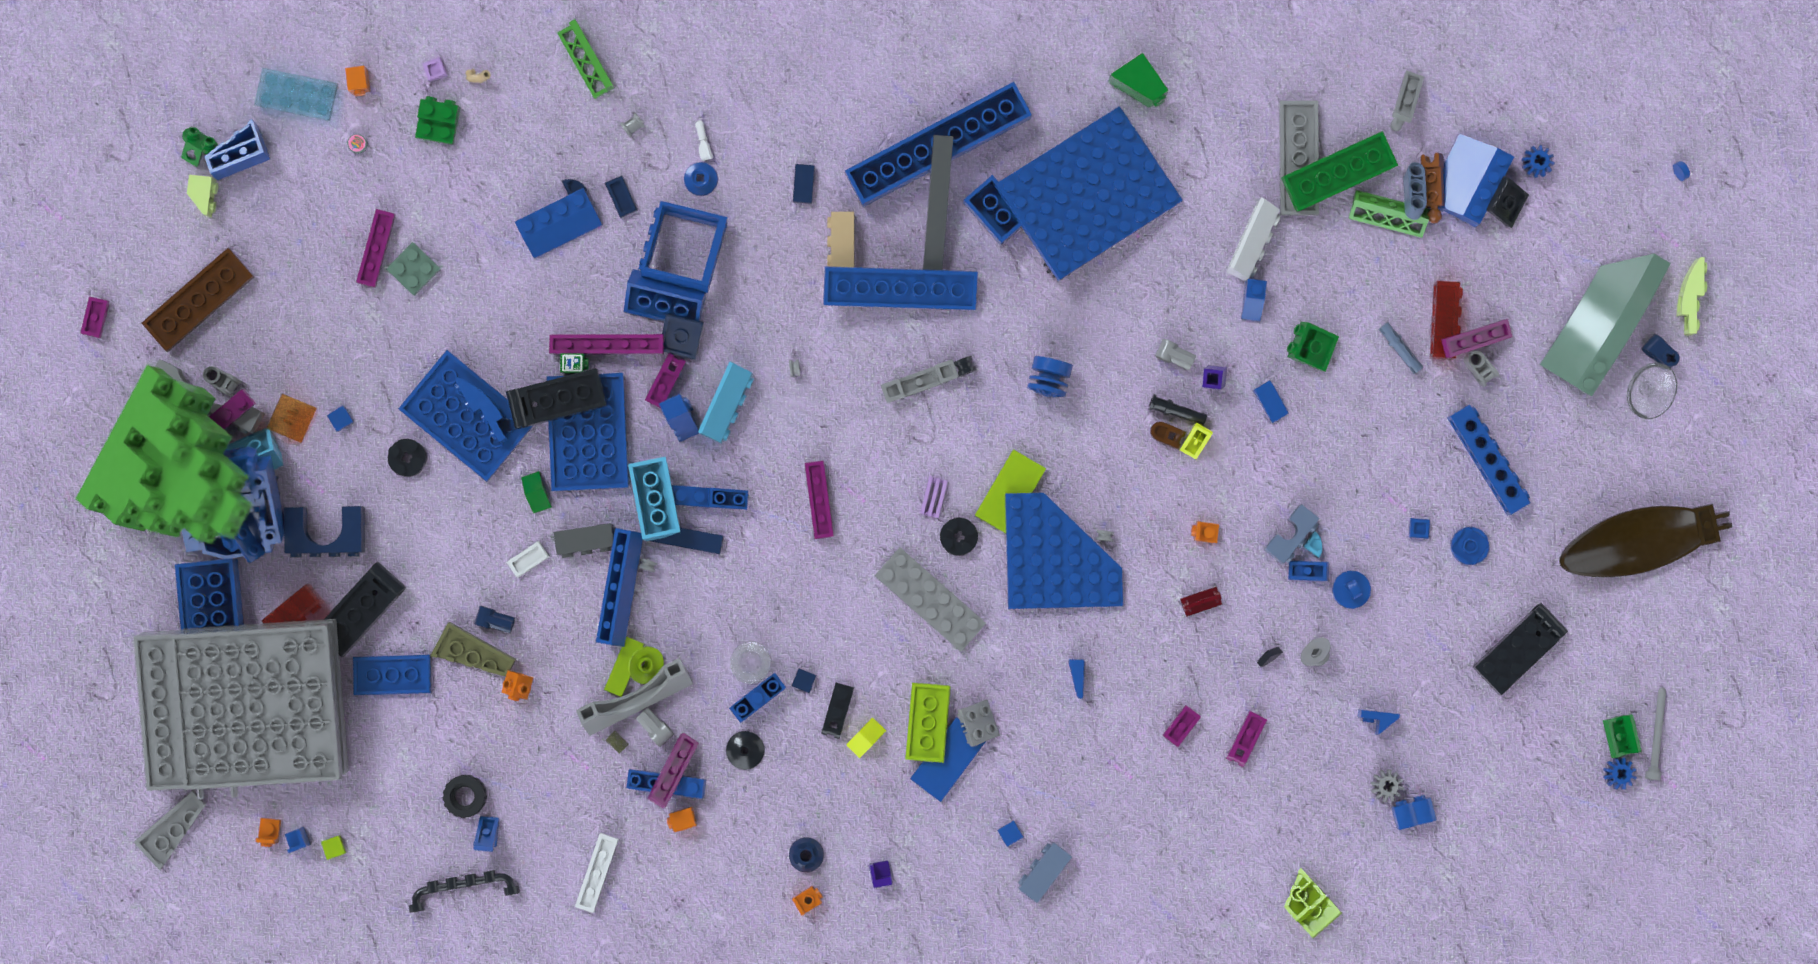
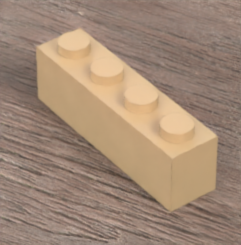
(841, 239)

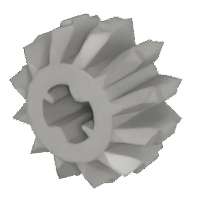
(1390, 778)

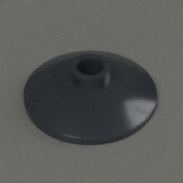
(755, 750)

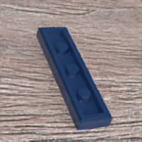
(694, 540)

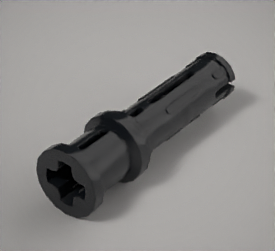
(1168, 407)

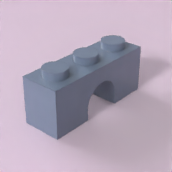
(1283, 549)

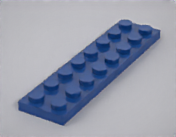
(900, 288)

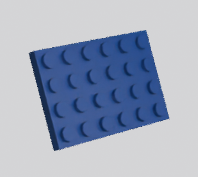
(443, 415)
(591, 446)

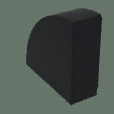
(1269, 656)

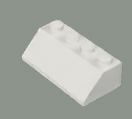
(1253, 239)

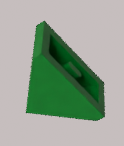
(535, 492)

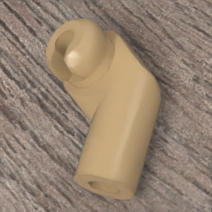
(477, 78)

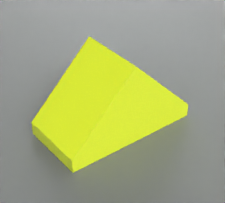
(1196, 440)
(866, 737)

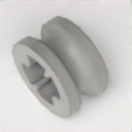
(794, 368)
(1104, 535)
(648, 565)

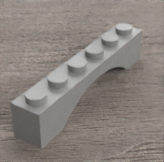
(246, 423)
(665, 683)

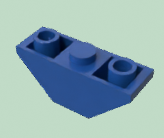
(757, 697)

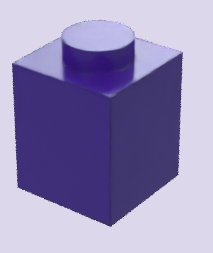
(1214, 377)

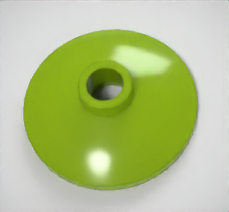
(653, 664)

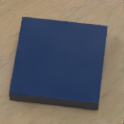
(682, 335)

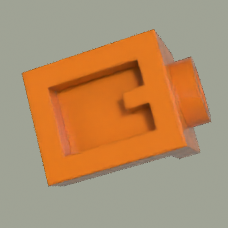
(1205, 532)
(268, 831)

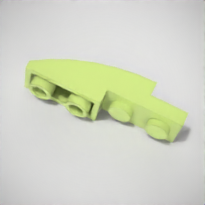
(1691, 289)

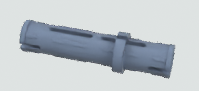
(1400, 347)

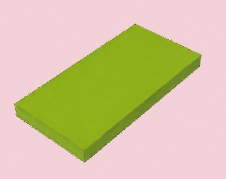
(1016, 476)
(928, 722)

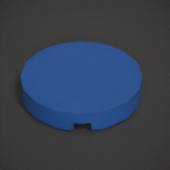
(1469, 545)

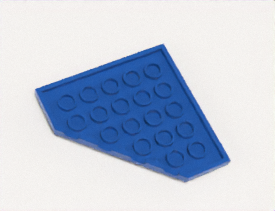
(1054, 559)

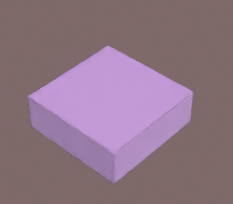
(434, 69)

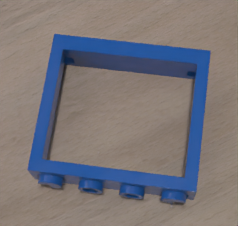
(692, 215)

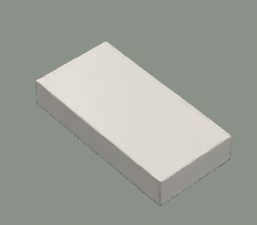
(528, 559)

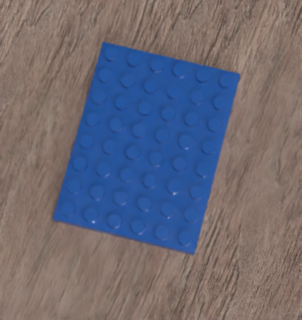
(1088, 193)

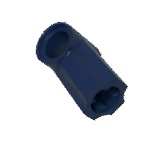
(490, 619)

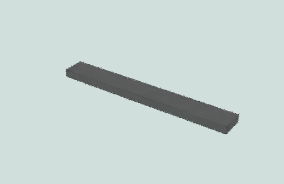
(937, 202)

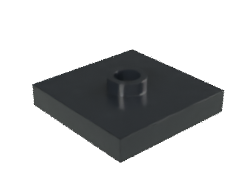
(1507, 202)

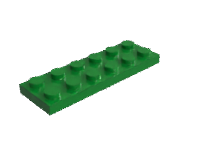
(1339, 171)

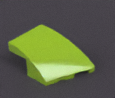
(1310, 905)

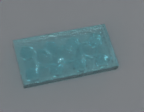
(296, 94)

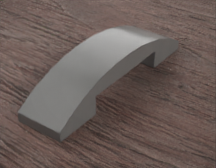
(919, 381)

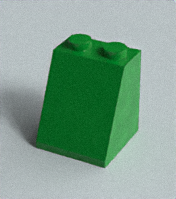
(1140, 82)

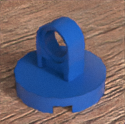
(1351, 589)

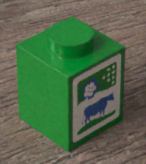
(573, 363)

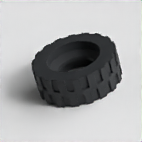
(464, 781)

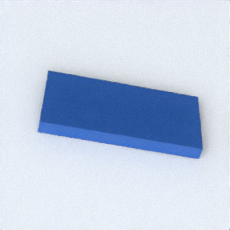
(392, 675)
(940, 777)

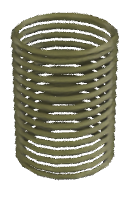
(613, 741)

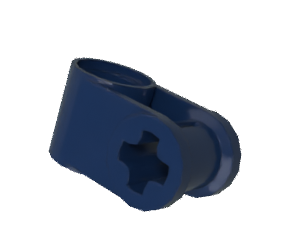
(1658, 350)

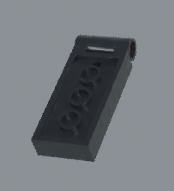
(556, 398)
(363, 608)
(1520, 649)

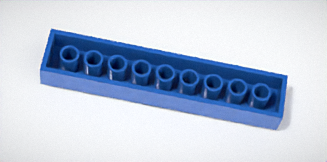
(912, 156)

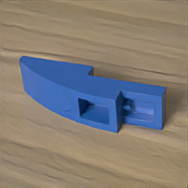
(479, 401)
(710, 497)
(645, 781)

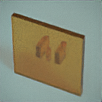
(291, 418)

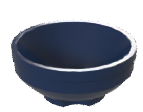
(811, 845)

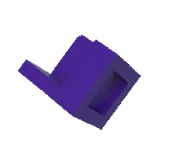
(880, 874)

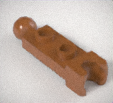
(1434, 185)

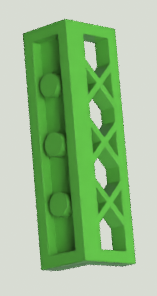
(591, 55)
(1395, 209)

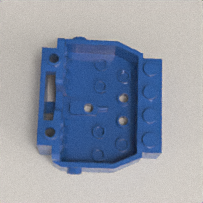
(257, 519)

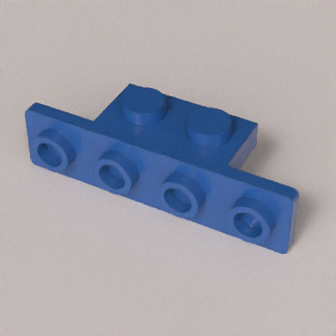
(245, 542)

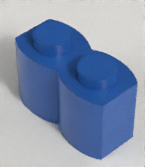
(1414, 812)

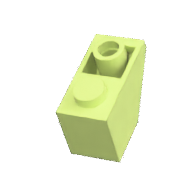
(202, 192)

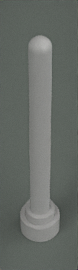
(1653, 771)

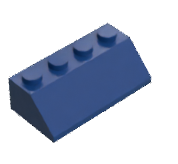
(558, 223)
(657, 298)

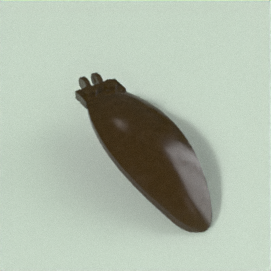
(1642, 540)

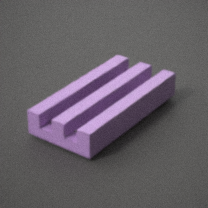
(929, 513)

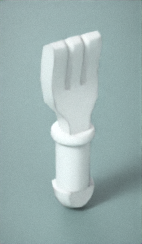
(704, 148)

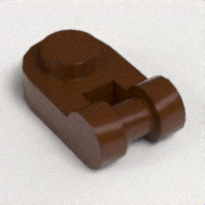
(1161, 431)

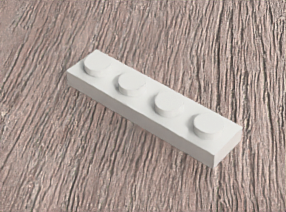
(596, 872)

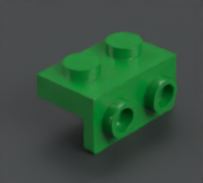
(1622, 735)

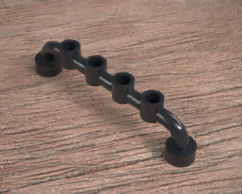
(453, 883)

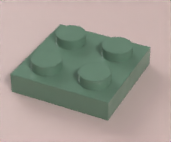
(413, 268)

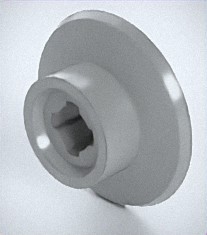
(1316, 652)

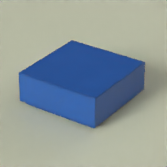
(340, 418)
(1419, 528)
(1010, 833)

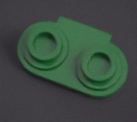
(198, 142)

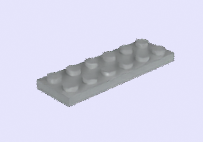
(1297, 147)
(930, 599)

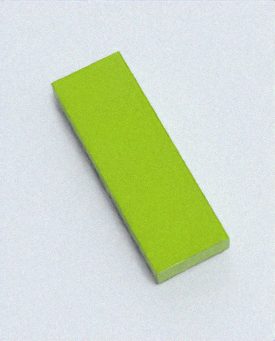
(620, 674)

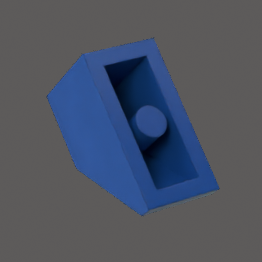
(1253, 299)

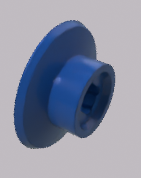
(698, 187)

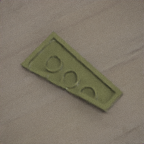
(465, 648)

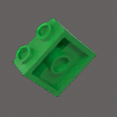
(437, 120)
(1312, 346)

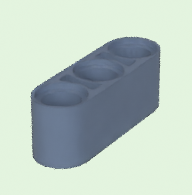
(1411, 184)

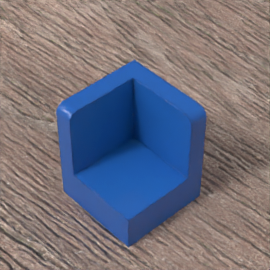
(297, 839)

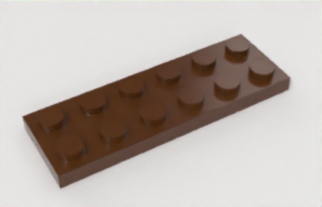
(197, 299)

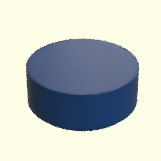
(1681, 170)

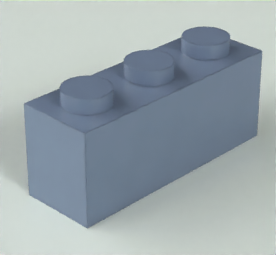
(1044, 871)

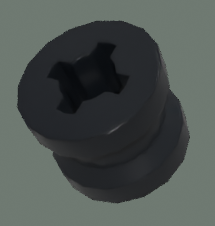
(965, 366)

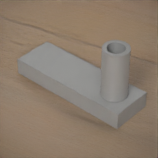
(1406, 100)

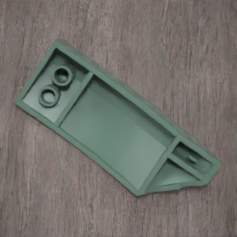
(1604, 320)

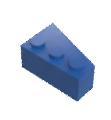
(238, 153)
(679, 417)

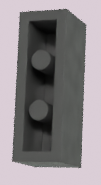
(584, 540)

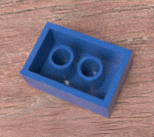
(992, 211)

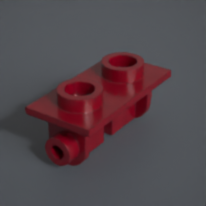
(1201, 601)

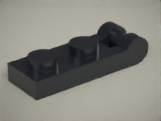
(837, 709)

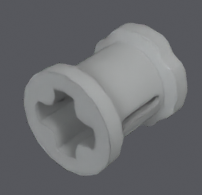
(632, 125)

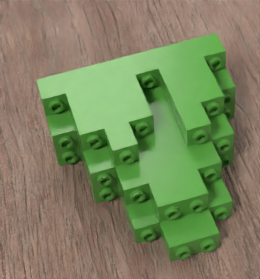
(167, 465)

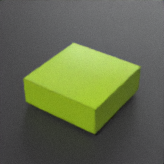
(333, 847)

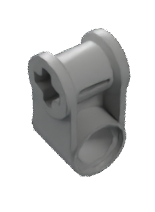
(1481, 368)
(224, 382)

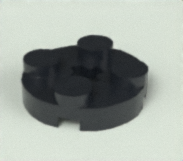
(412, 448)
(952, 527)

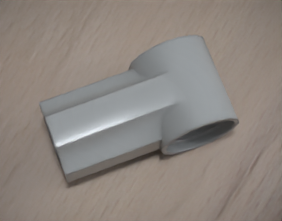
(1171, 353)
(657, 730)

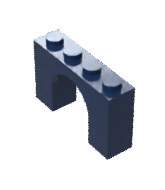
(298, 541)

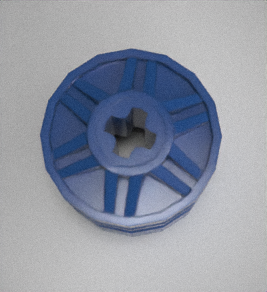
(1049, 376)

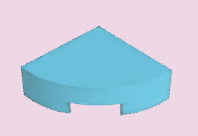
(1314, 544)

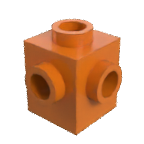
(517, 685)

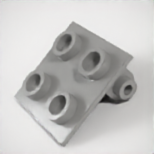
(978, 723)

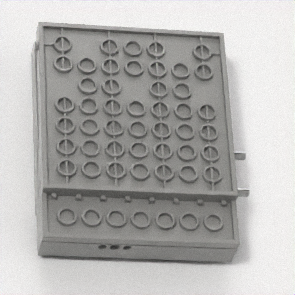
(241, 705)

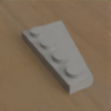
(169, 830)

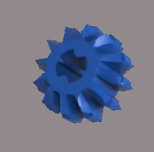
(1541, 155)
(1626, 773)

